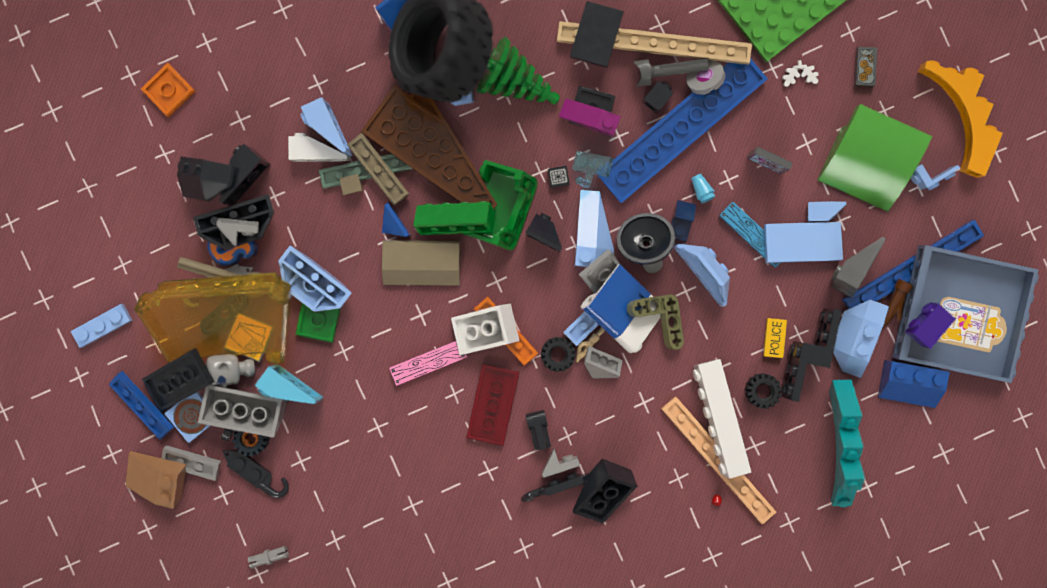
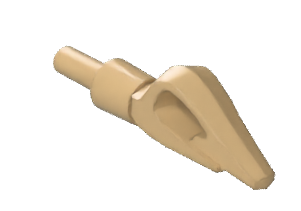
(592, 340)

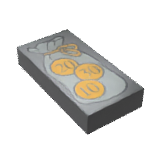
(865, 66)

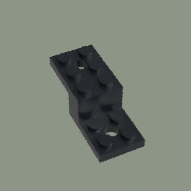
(805, 353)

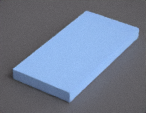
(803, 242)

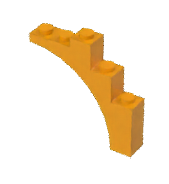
(974, 111)

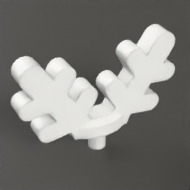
(811, 77)

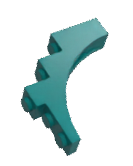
(849, 445)

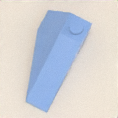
(592, 229)

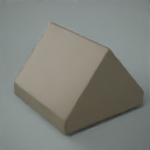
(351, 184)

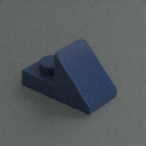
(682, 219)

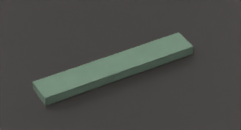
(331, 175)

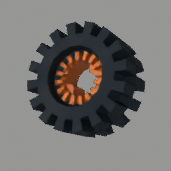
(244, 445)

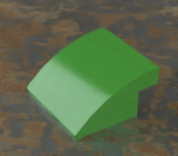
(874, 157)

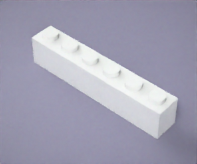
(722, 419)

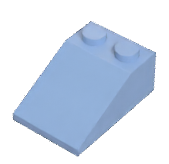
(322, 119)

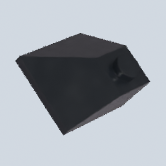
(544, 231)

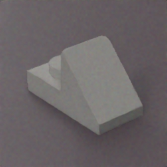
(231, 228)
(555, 466)

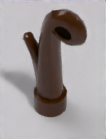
(897, 300)

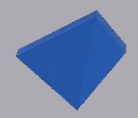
(392, 223)

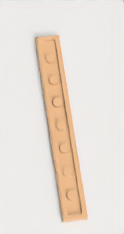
(704, 444)

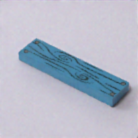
(746, 228)

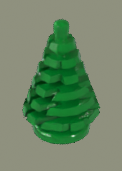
(510, 74)

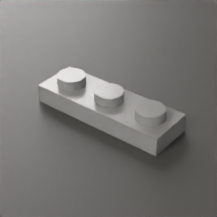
(195, 463)

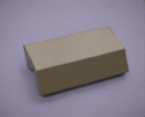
(420, 262)

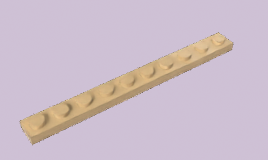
(669, 44)

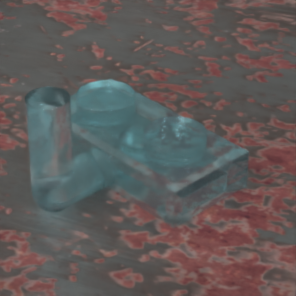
(591, 165)

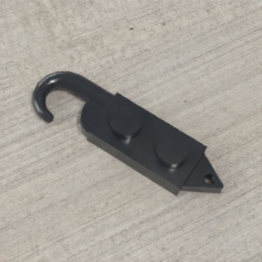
(254, 473)
(555, 486)

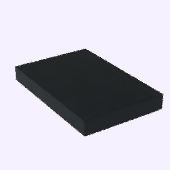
(596, 34)

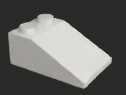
(485, 329)

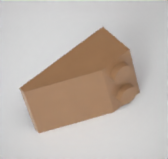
(156, 479)

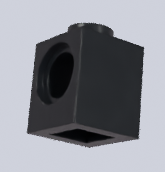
(658, 96)

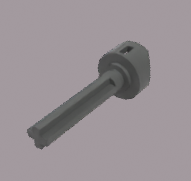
(649, 72)

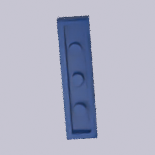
(141, 405)

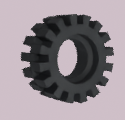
(546, 354)
(774, 390)

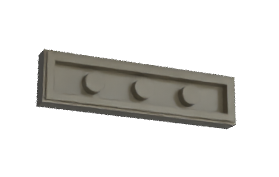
(378, 169)

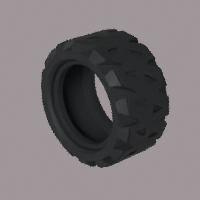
(463, 56)

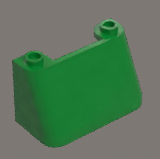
(514, 195)

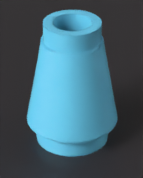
(702, 189)

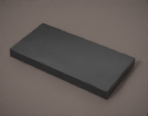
(178, 380)

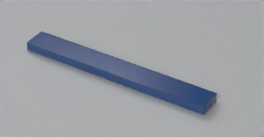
(885, 283)

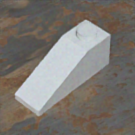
(310, 150)

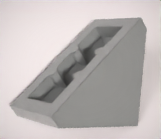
(602, 364)

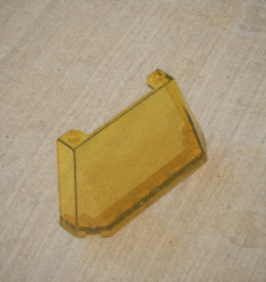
(219, 316)

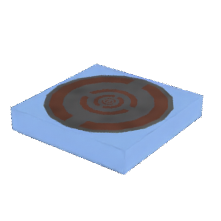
(186, 415)

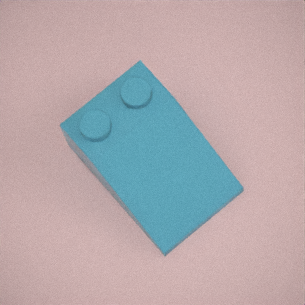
(283, 385)

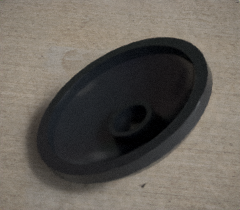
(642, 230)

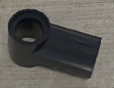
(538, 425)

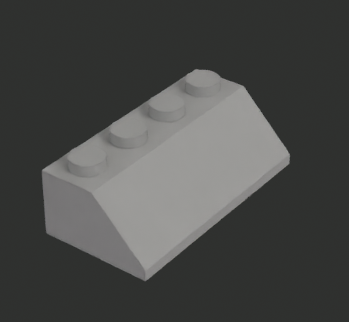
(241, 411)

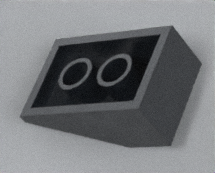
(248, 168)
(604, 491)

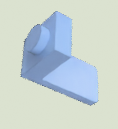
(922, 179)

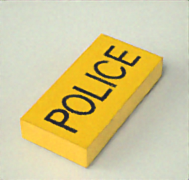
(774, 338)

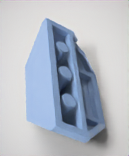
(707, 270)
(311, 282)
(858, 336)

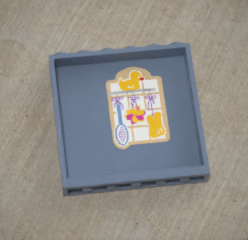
(989, 308)

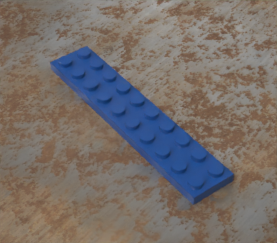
(680, 130)

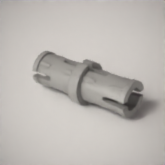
(268, 557)

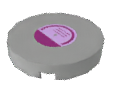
(705, 81)

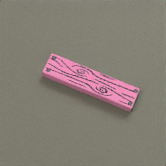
(426, 363)

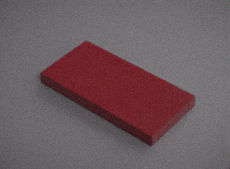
(492, 404)

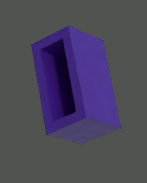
(930, 325)

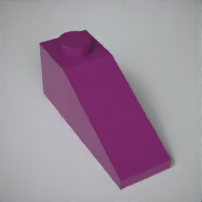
(590, 117)

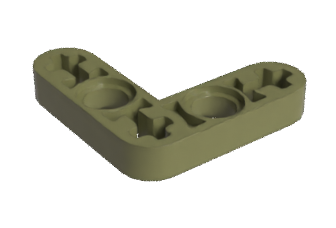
(662, 309)

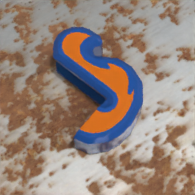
(232, 255)

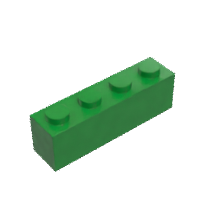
(454, 218)

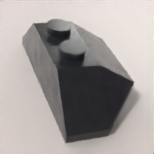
(203, 178)
(256, 210)

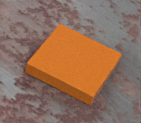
(168, 90)

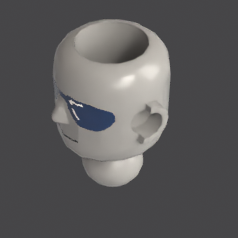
(227, 369)

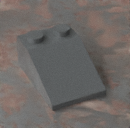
(851, 274)

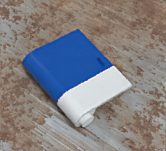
(609, 309)

